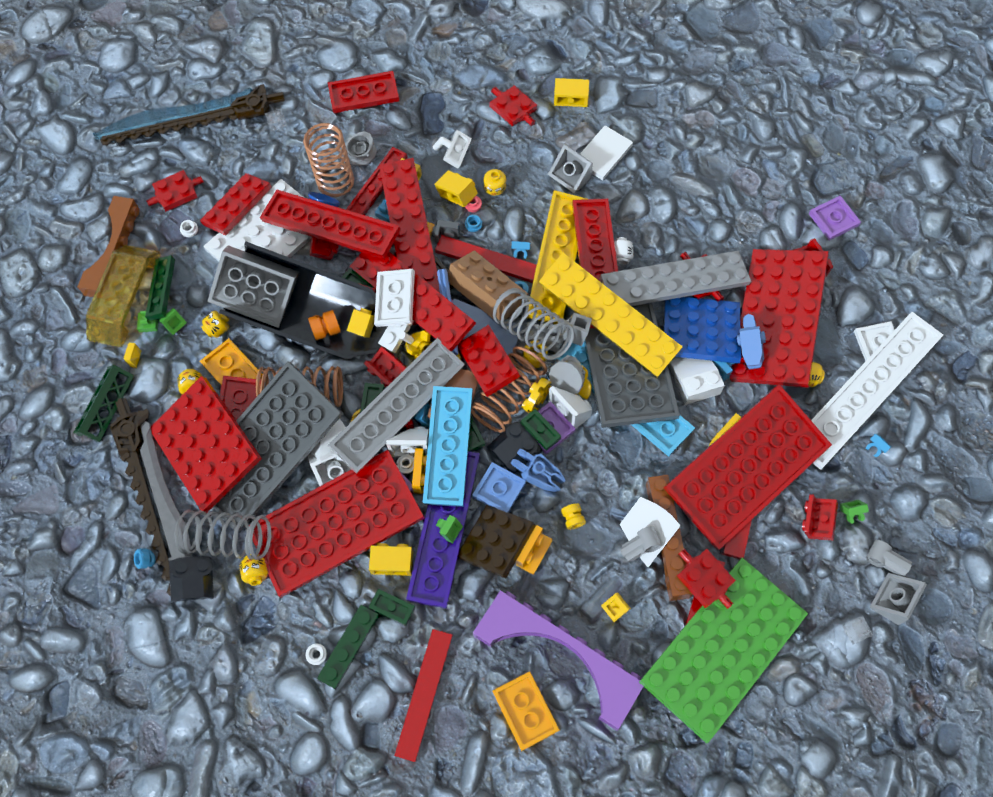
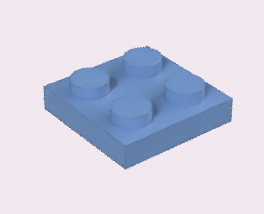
(499, 488)

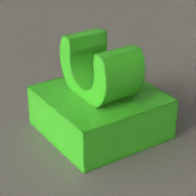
(173, 321)
(145, 325)
(854, 508)
(450, 528)

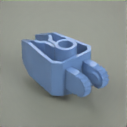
(751, 342)
(538, 471)

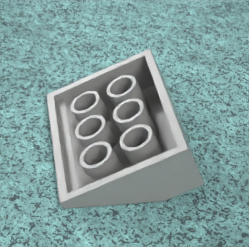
(252, 286)

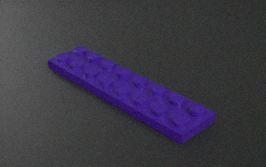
(435, 556)

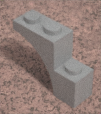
(580, 325)

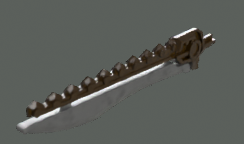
(129, 441)

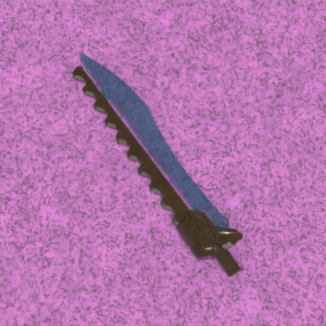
(236, 106)

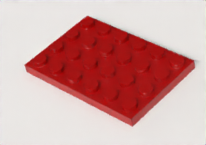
(204, 444)

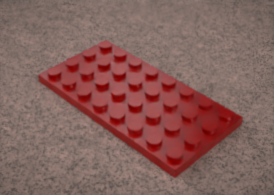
(787, 306)
(747, 467)
(336, 523)

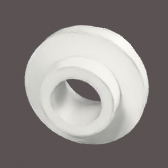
(188, 224)
(405, 469)
(310, 651)

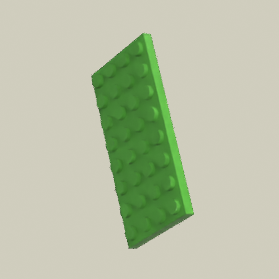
(723, 651)

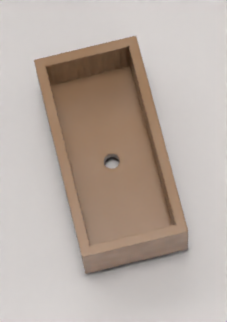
(483, 284)

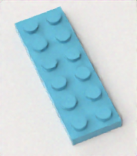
(448, 446)

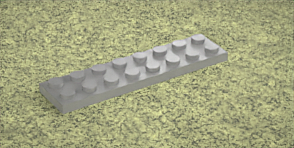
(678, 278)
(395, 406)

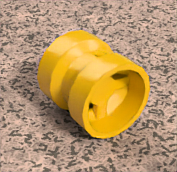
(573, 516)

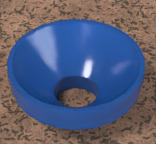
(323, 198)

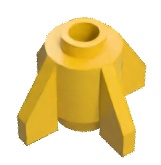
(420, 343)

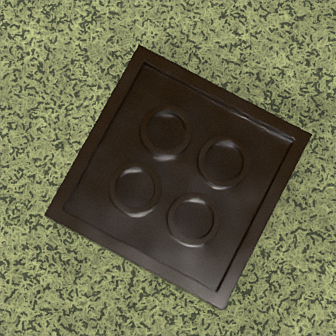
(496, 541)

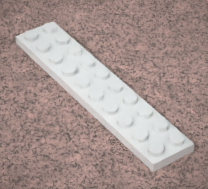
(873, 383)

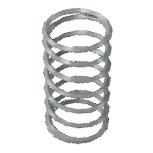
(561, 321)
(198, 535)

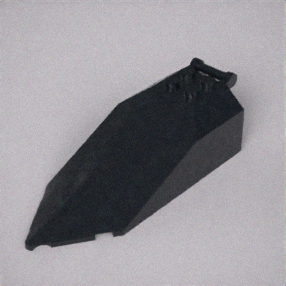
(313, 295)

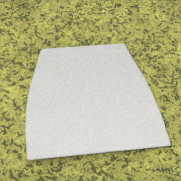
(647, 514)

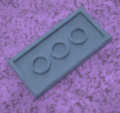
(482, 319)

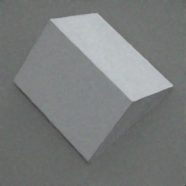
(571, 169)
(897, 598)

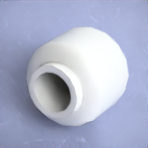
(624, 251)

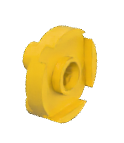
(538, 395)

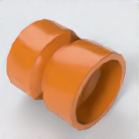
(324, 325)

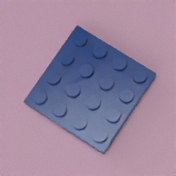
(704, 328)

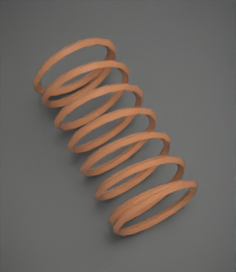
(319, 173)
(337, 381)
(489, 414)

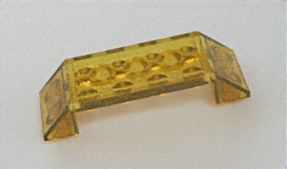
(116, 294)

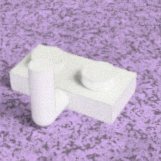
(456, 148)
(395, 335)

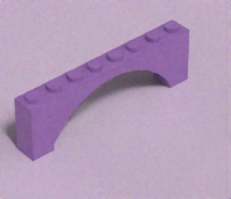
(511, 619)

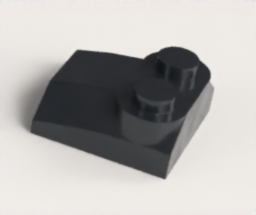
(509, 443)
(191, 578)

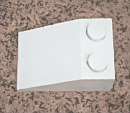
(696, 379)

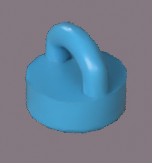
(144, 558)

